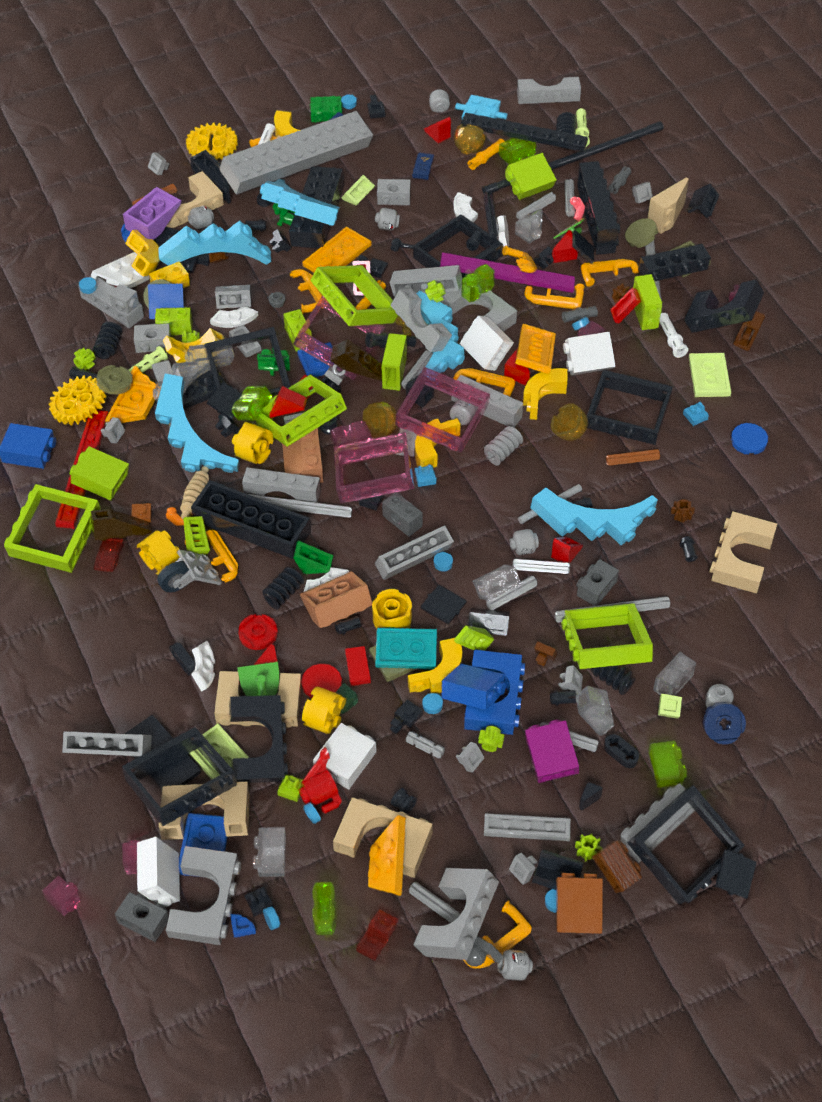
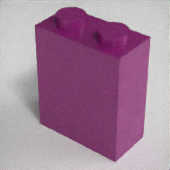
(551, 751)

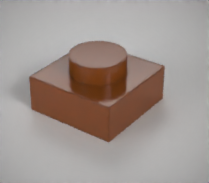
(142, 511)

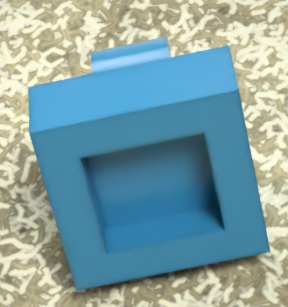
(696, 413)
(425, 475)

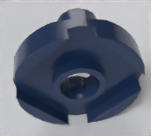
(731, 713)

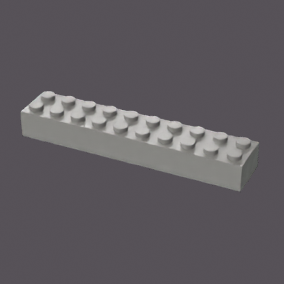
(295, 152)

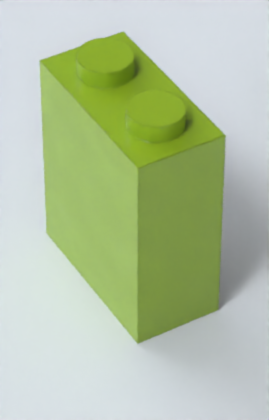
(530, 176)
(650, 307)
(394, 361)
(99, 473)

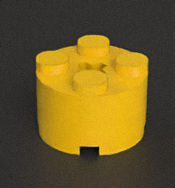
(252, 443)
(158, 551)
(392, 610)
(323, 710)

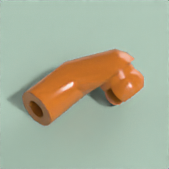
(173, 517)

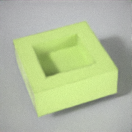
(669, 706)

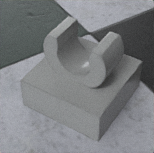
(157, 164)
(642, 192)
(335, 375)
(113, 430)
(572, 679)
(470, 757)
(523, 867)

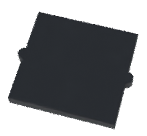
(583, 246)
(224, 399)
(443, 604)
(735, 874)

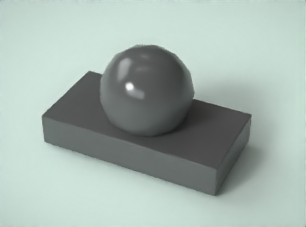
(482, 949)

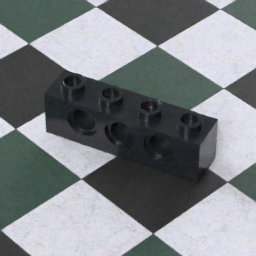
(675, 262)

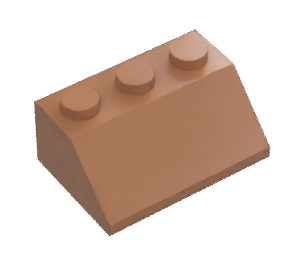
(304, 456)
(336, 599)

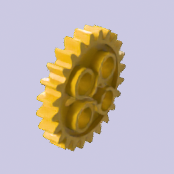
(223, 140)
(77, 400)

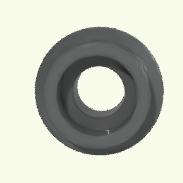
(276, 299)

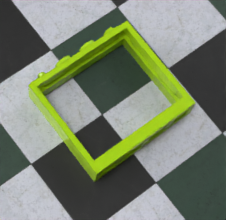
(324, 281)
(310, 419)
(77, 542)
(607, 616)

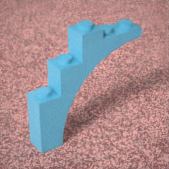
(302, 205)
(213, 239)
(452, 353)
(195, 452)
(593, 523)

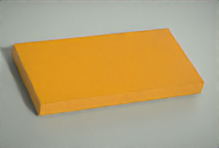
(338, 251)
(535, 348)

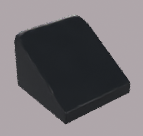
(590, 795)

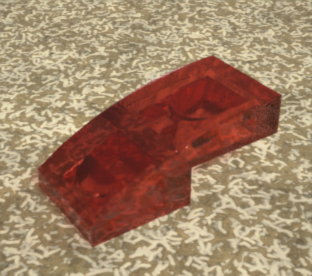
(108, 555)
(377, 935)

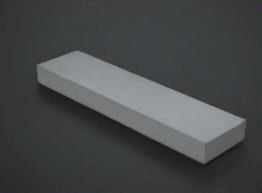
(527, 827)

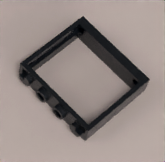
(492, 247)
(245, 339)
(632, 386)
(169, 753)
(714, 822)

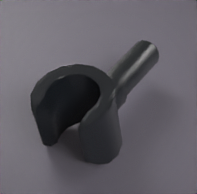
(396, 244)

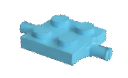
(482, 106)

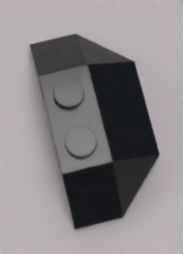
(211, 167)

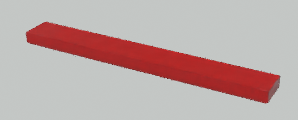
(91, 437)

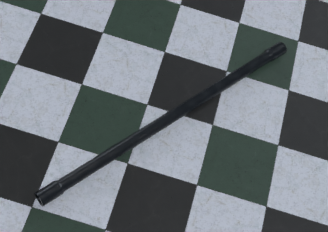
(650, 129)

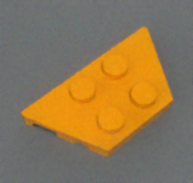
(135, 402)
(387, 858)

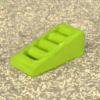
(196, 547)
(474, 638)

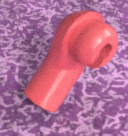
(579, 207)

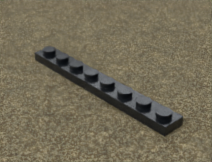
(526, 132)

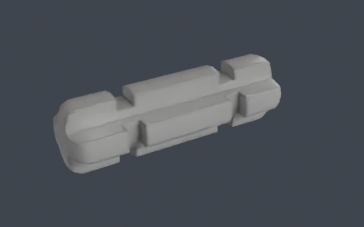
(425, 744)

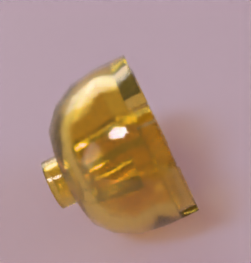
(469, 139)
(380, 419)
(569, 423)

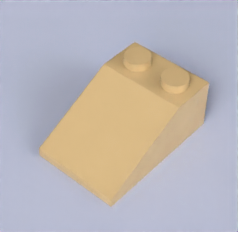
(667, 205)

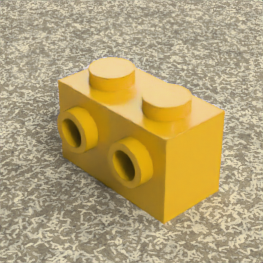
(173, 273)

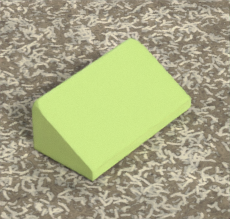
(358, 191)

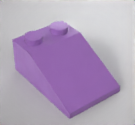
(151, 213)

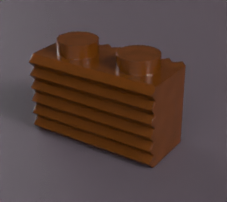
(749, 332)
(617, 866)

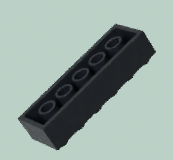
(323, 185)
(598, 208)
(251, 519)

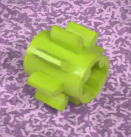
(435, 291)
(84, 359)
(491, 738)
(587, 847)

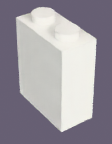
(486, 343)
(589, 353)
(348, 754)
(158, 871)

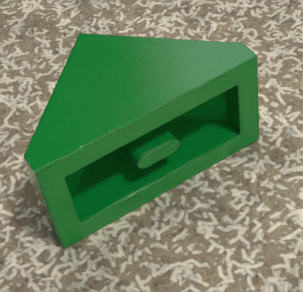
(311, 559)

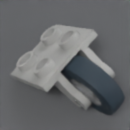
(187, 569)

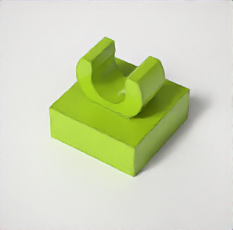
(190, 337)
(289, 788)

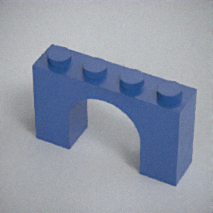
(504, 712)

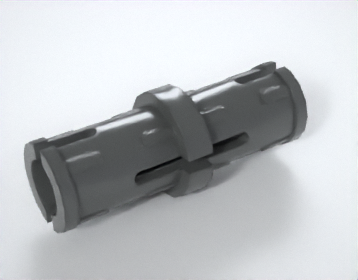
(619, 180)
(579, 313)

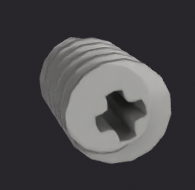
(503, 445)

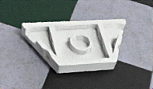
(121, 272)

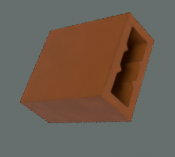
(579, 904)

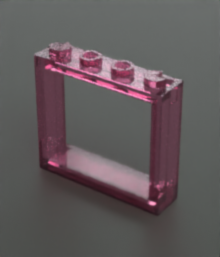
(320, 350)
(451, 387)
(368, 450)

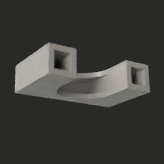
(500, 312)
(210, 924)
(458, 937)

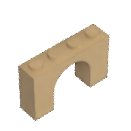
(206, 193)
(741, 530)
(230, 686)
(233, 802)
(363, 816)

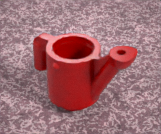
(320, 786)

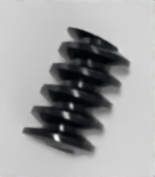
(566, 122)
(107, 340)
(282, 587)
(615, 677)

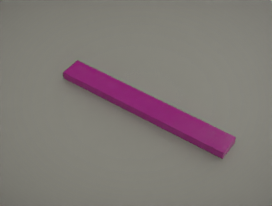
(511, 273)

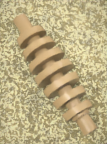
(193, 490)

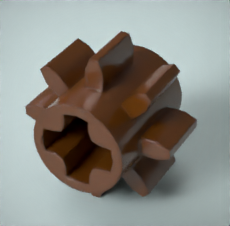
(619, 292)
(682, 510)

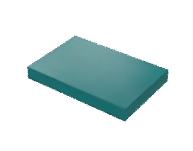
(406, 648)

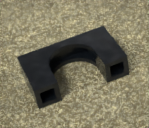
(742, 308)
(268, 712)

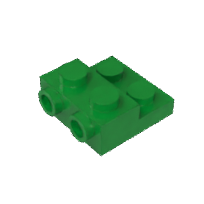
(324, 108)

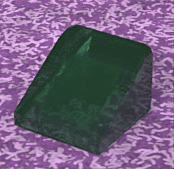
(350, 695)

